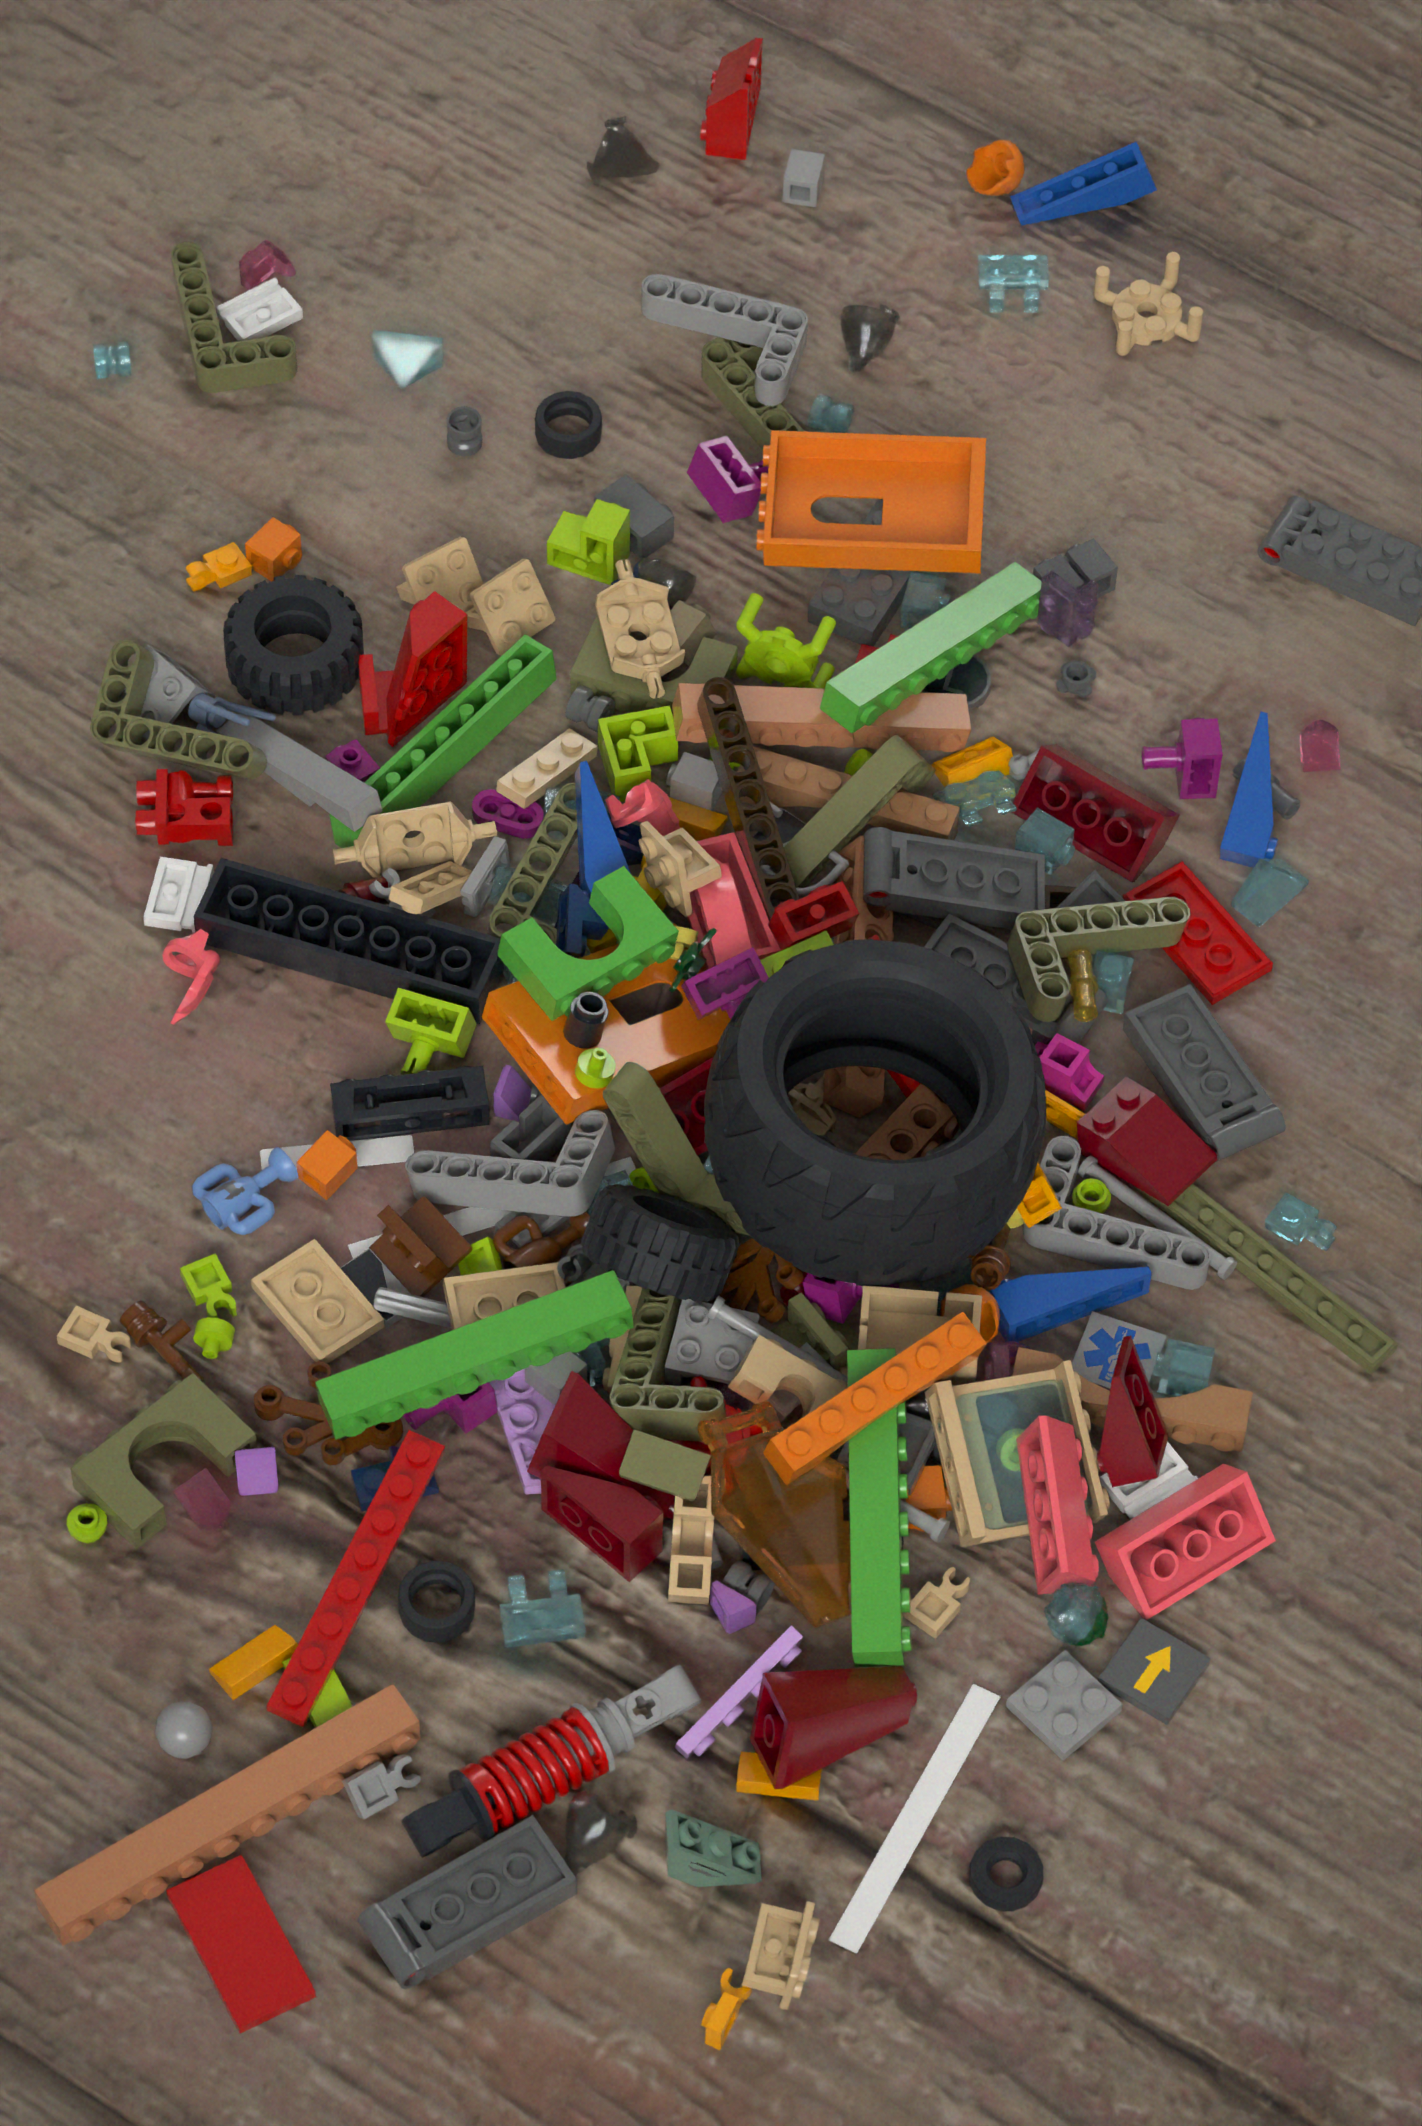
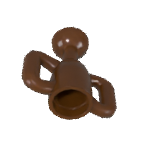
(541, 1249)

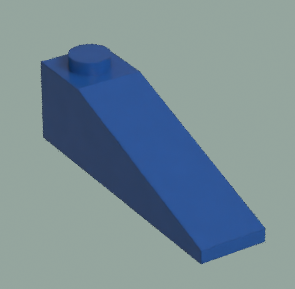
(1090, 187)
(1251, 817)
(597, 842)
(1054, 1299)

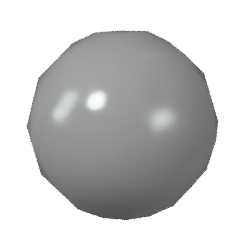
(183, 1729)

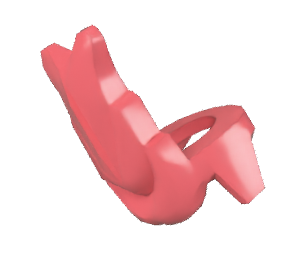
(644, 804)
(191, 953)

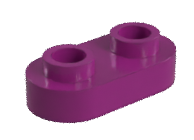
(507, 814)

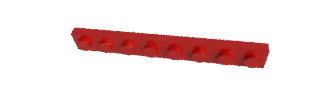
(355, 1578)

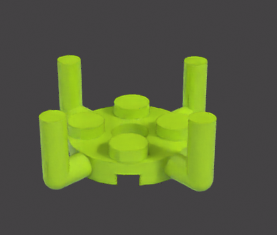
(779, 655)

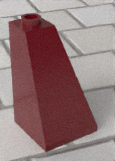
(589, 1440)
(824, 1715)

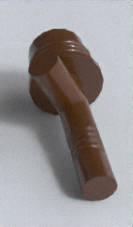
(992, 1263)
(147, 1326)

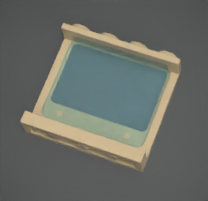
(979, 1451)

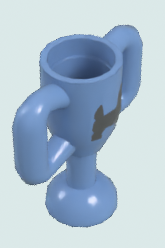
(236, 1197)

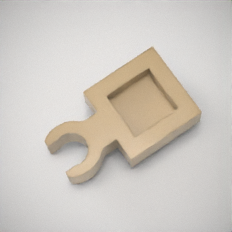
(89, 1332)
(936, 1606)

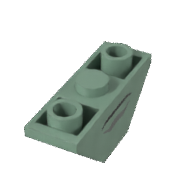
(708, 1854)

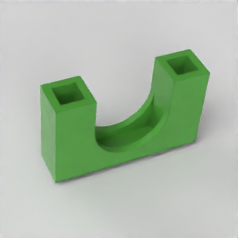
(558, 978)

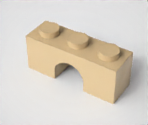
(772, 1368)
(692, 1548)

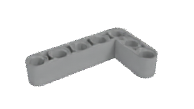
(734, 317)
(520, 1184)
(1103, 1229)

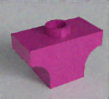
(1069, 1071)

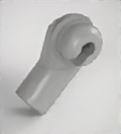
(1020, 765)

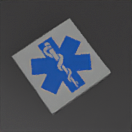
(1101, 1346)

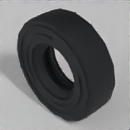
(1001, 1897)

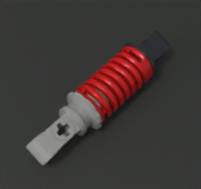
(546, 1763)

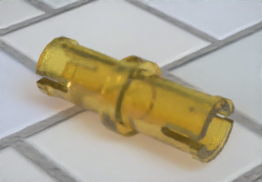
(1083, 985)

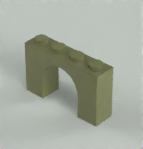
(630, 693)
(184, 1414)

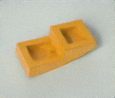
(1039, 1199)

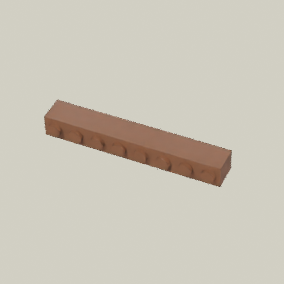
(795, 718)

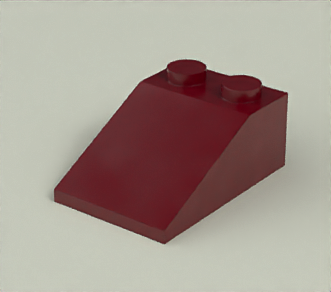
(1144, 1142)
(1133, 1426)
(605, 1518)

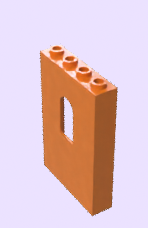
(927, 489)
(661, 1044)

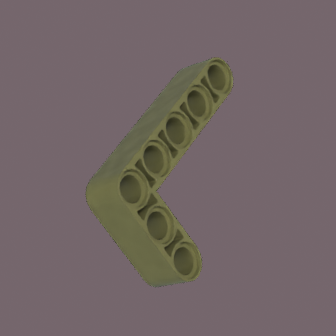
(226, 365)
(729, 374)
(162, 735)
(854, 805)
(535, 882)
(1048, 935)
(663, 1144)
(638, 1388)

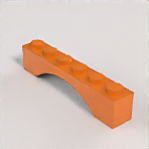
(855, 1408)

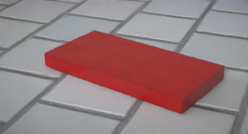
(1213, 945)
(241, 1944)

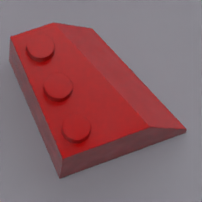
(733, 102)
(428, 664)

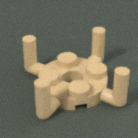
(1148, 297)

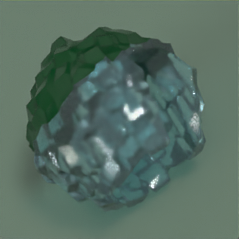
(1077, 1614)

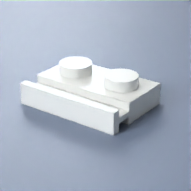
(260, 311)
(176, 893)
(1142, 1495)

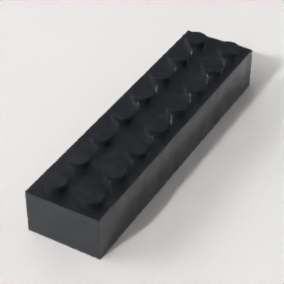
(346, 938)

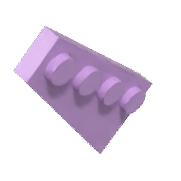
(523, 1419)
(729, 1706)

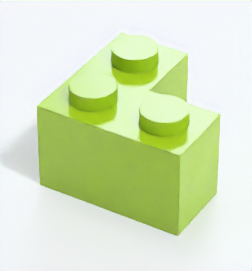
(591, 543)
(633, 744)

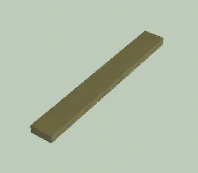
(1280, 1277)

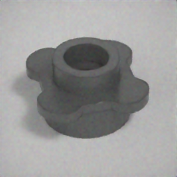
(1076, 671)

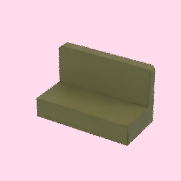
(664, 1465)

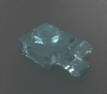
(1298, 1220)

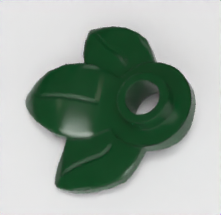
(691, 960)

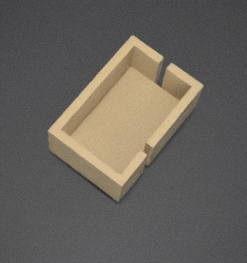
(905, 1316)

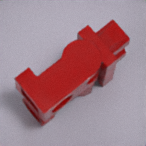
(185, 808)

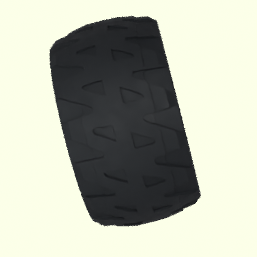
(897, 1013)

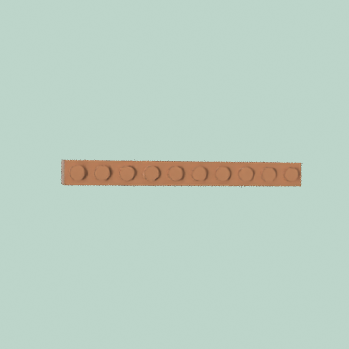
(226, 1816)

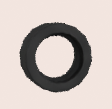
(571, 404)
(442, 1574)

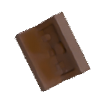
(419, 1246)

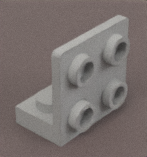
(168, 689)
(705, 1345)

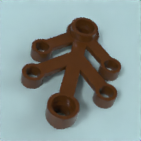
(757, 1276)
(282, 1404)

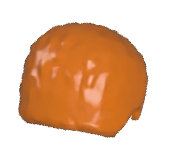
(996, 168)

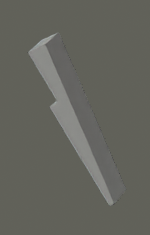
(308, 774)

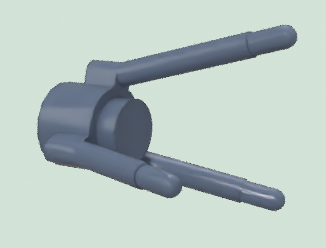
(213, 712)

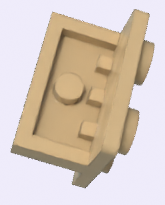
(445, 570)
(510, 606)
(676, 865)
(781, 1951)

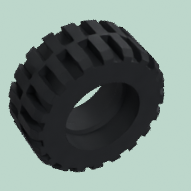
(285, 609)
(660, 1242)

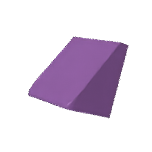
(511, 1094)
(256, 1471)
(731, 1607)

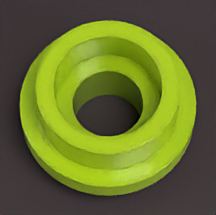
(1095, 1189)
(87, 1532)

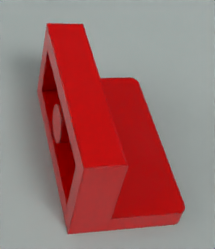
(373, 691)

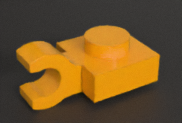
(221, 566)
(721, 2017)

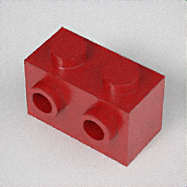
(821, 910)

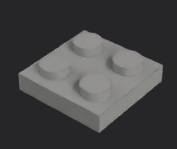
(1064, 1705)

